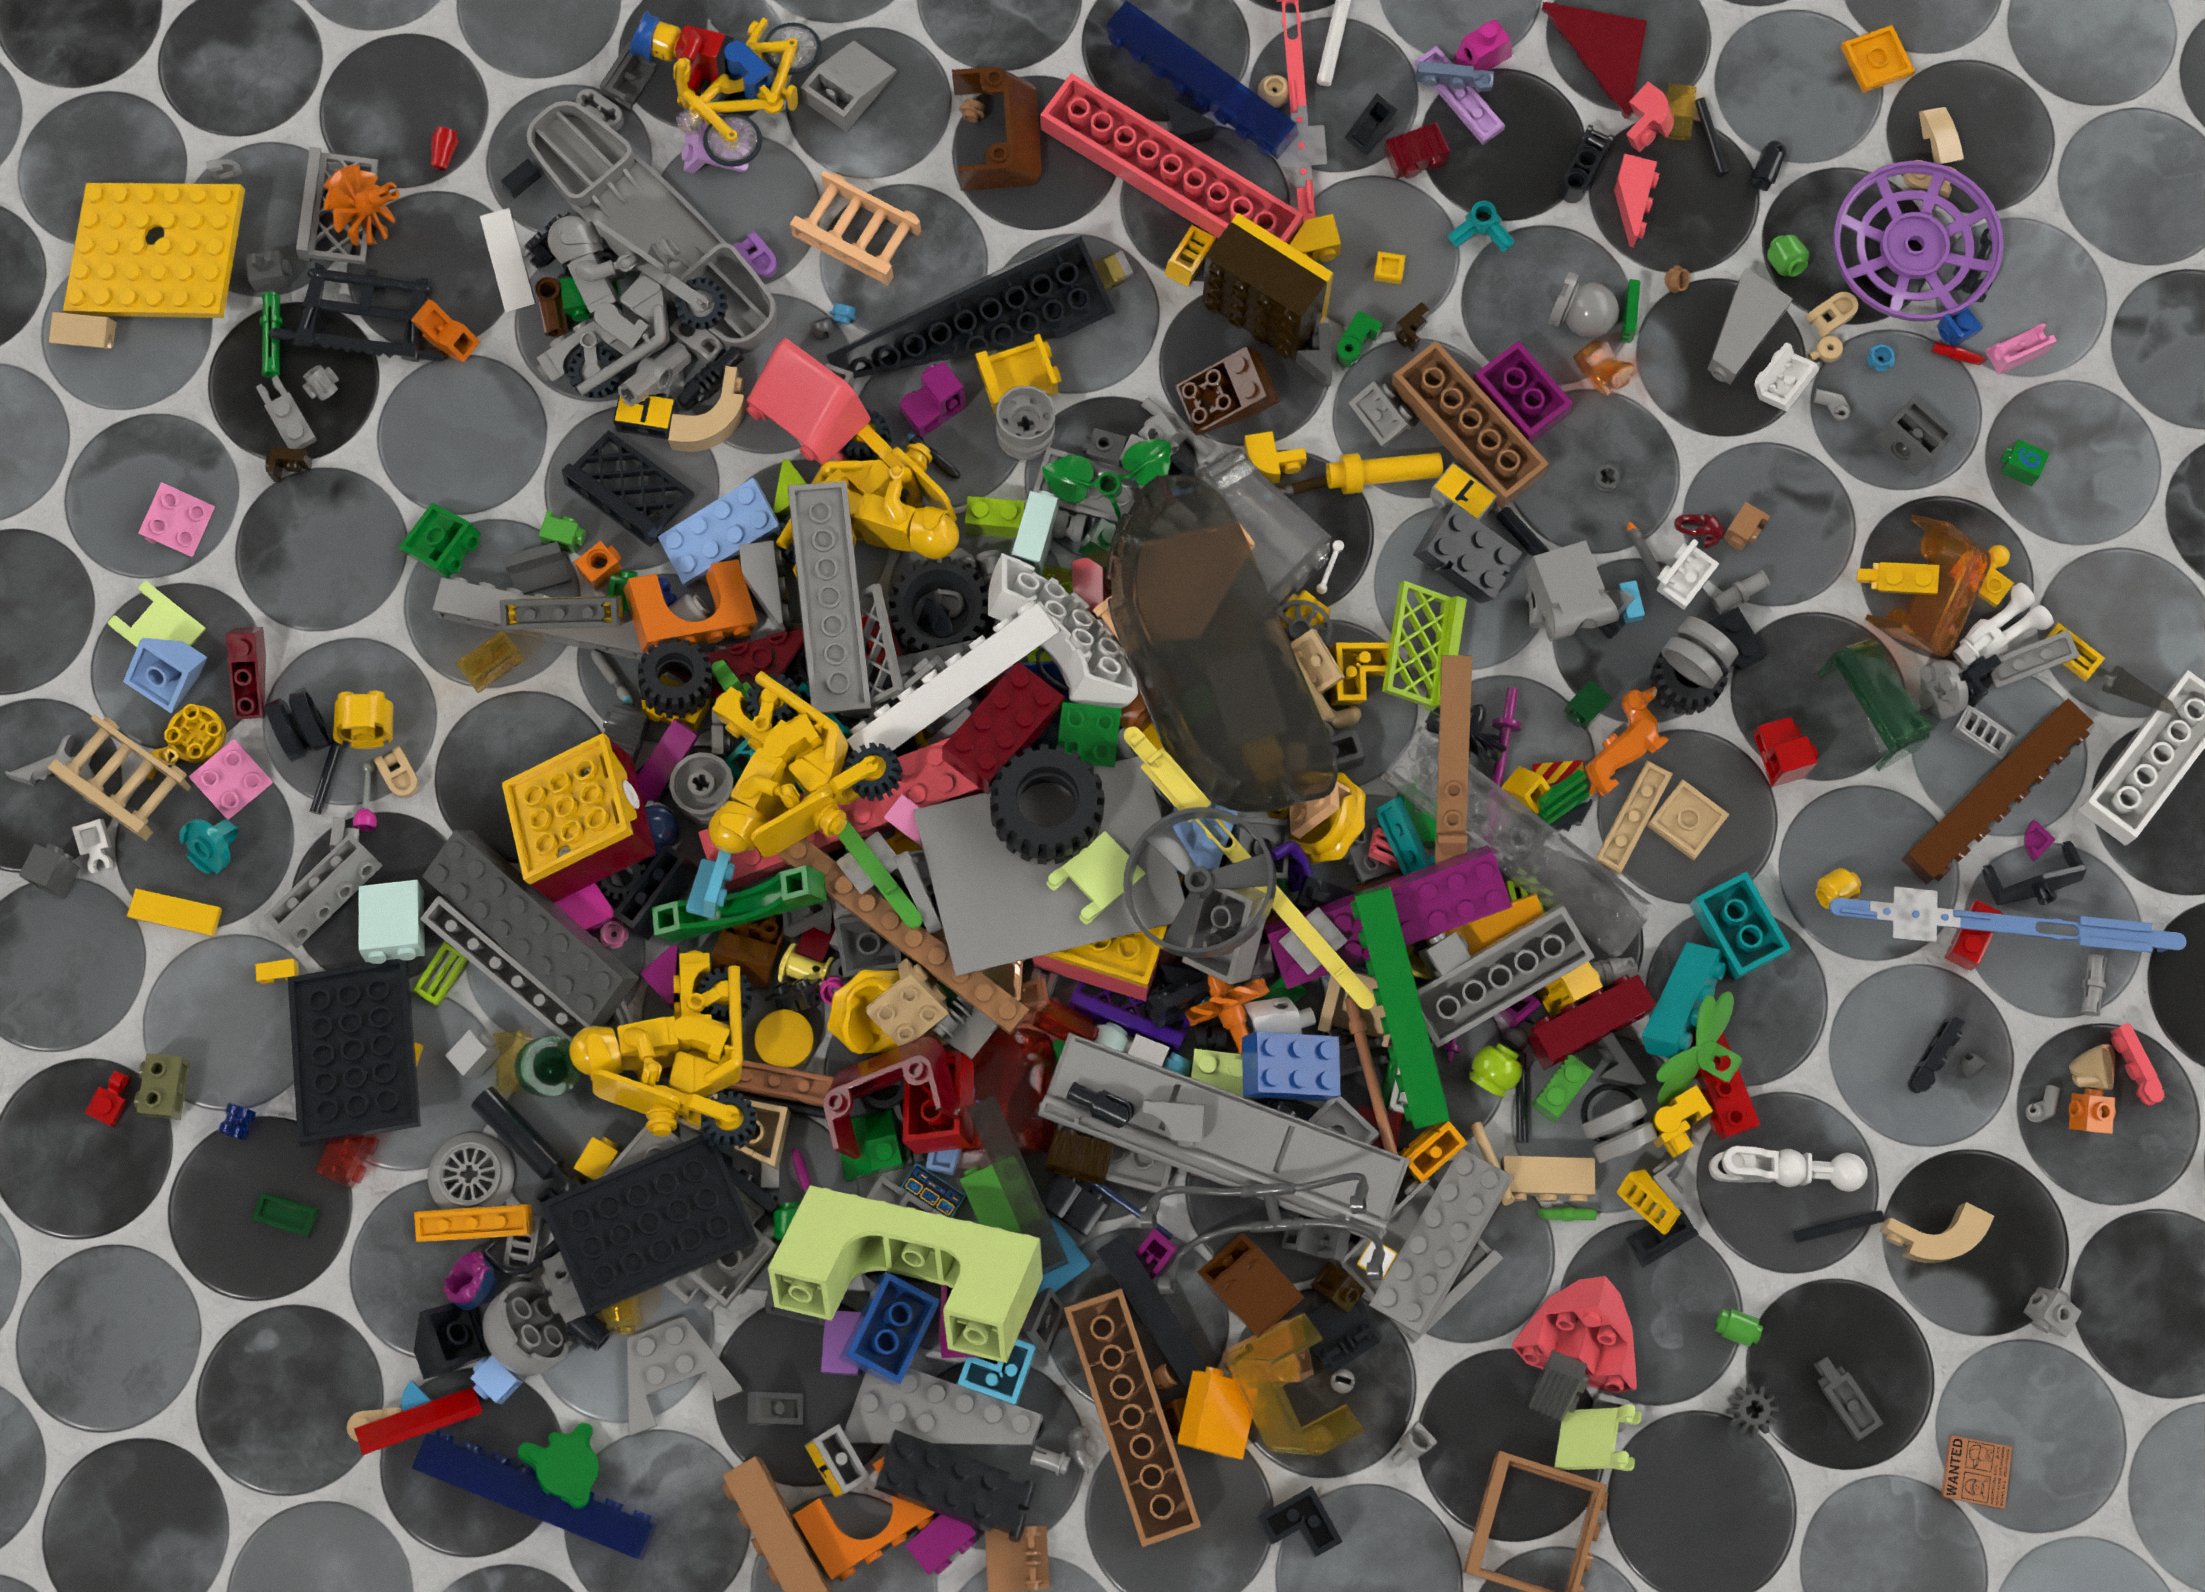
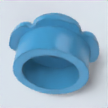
(843, 313)
(1881, 351)

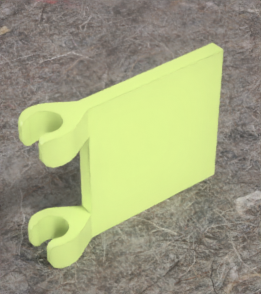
(160, 621)
(1097, 873)
(1590, 1438)

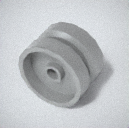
(1700, 652)
(695, 773)
(1621, 1134)

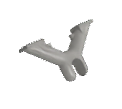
(39, 770)

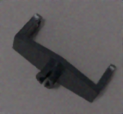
(2039, 886)

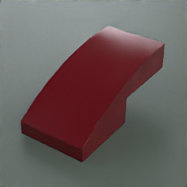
(815, 943)

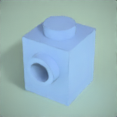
(494, 1380)

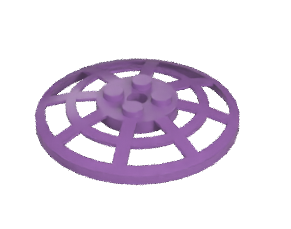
(1924, 229)

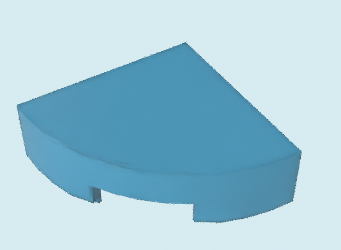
(413, 1396)

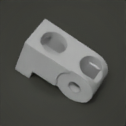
(699, 342)

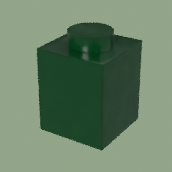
(1587, 705)

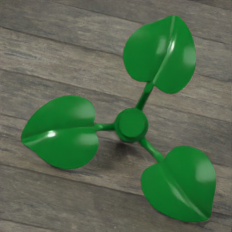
(1072, 474)

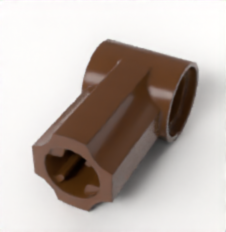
(551, 308)

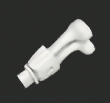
(1987, 638)

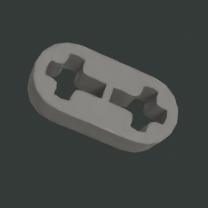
(603, 106)

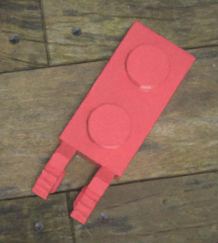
(2138, 1064)

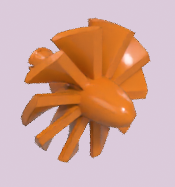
(357, 200)
(1228, 1004)

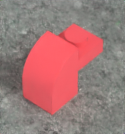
(1654, 114)

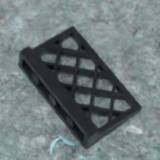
(608, 500)

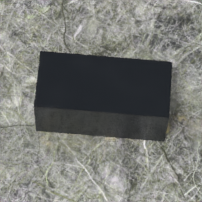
(521, 178)

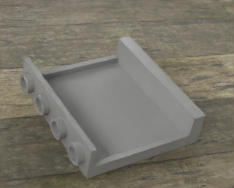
(1398, 1228)

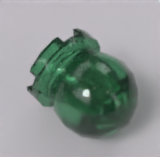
(546, 1067)

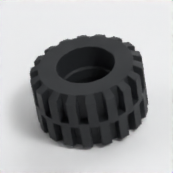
(675, 657)
(1680, 696)

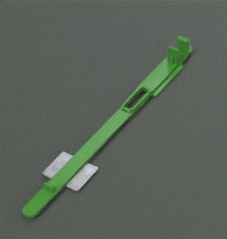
(867, 861)

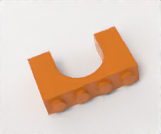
(655, 622)
(842, 1553)

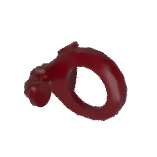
(1709, 524)

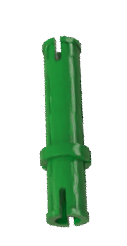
(270, 346)

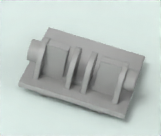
(965, 1028)

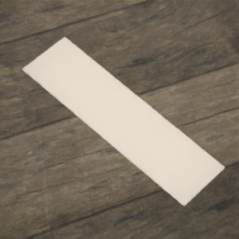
(507, 260)

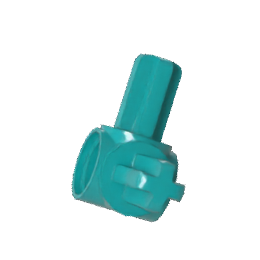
(1473, 225)

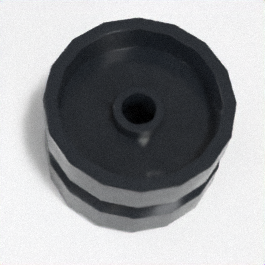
(297, 725)

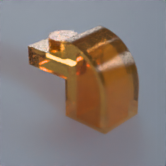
(1602, 367)

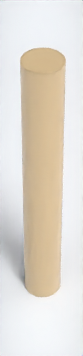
(1489, 1155)

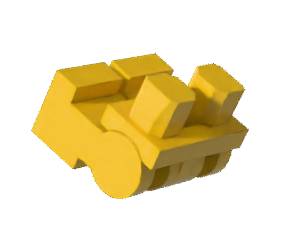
(1671, 1124)

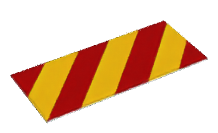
(1557, 771)

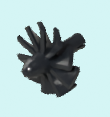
(1480, 743)

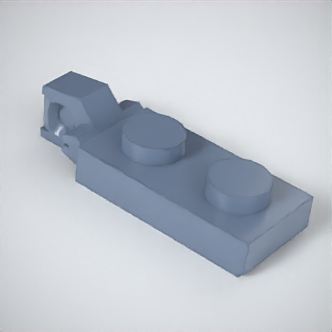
(1454, 75)

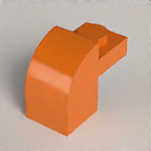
(445, 333)

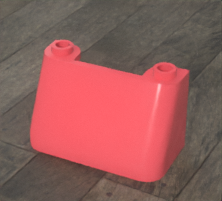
(807, 402)

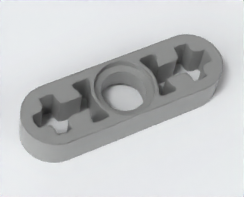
(918, 892)

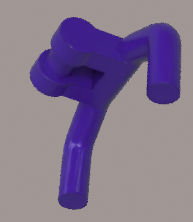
(1297, 867)

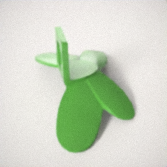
(1682, 1068)

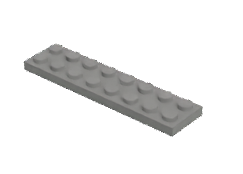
(829, 597)

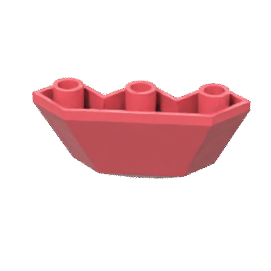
(1588, 1325)

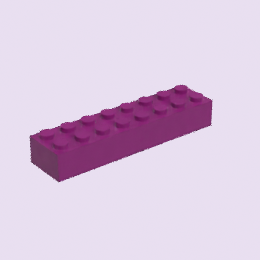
(1426, 905)

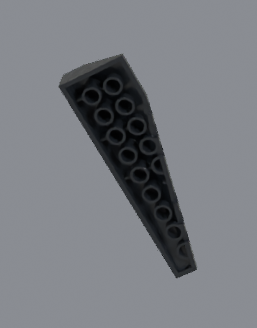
(1040, 294)

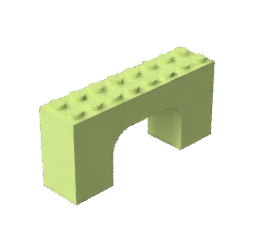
(848, 1235)

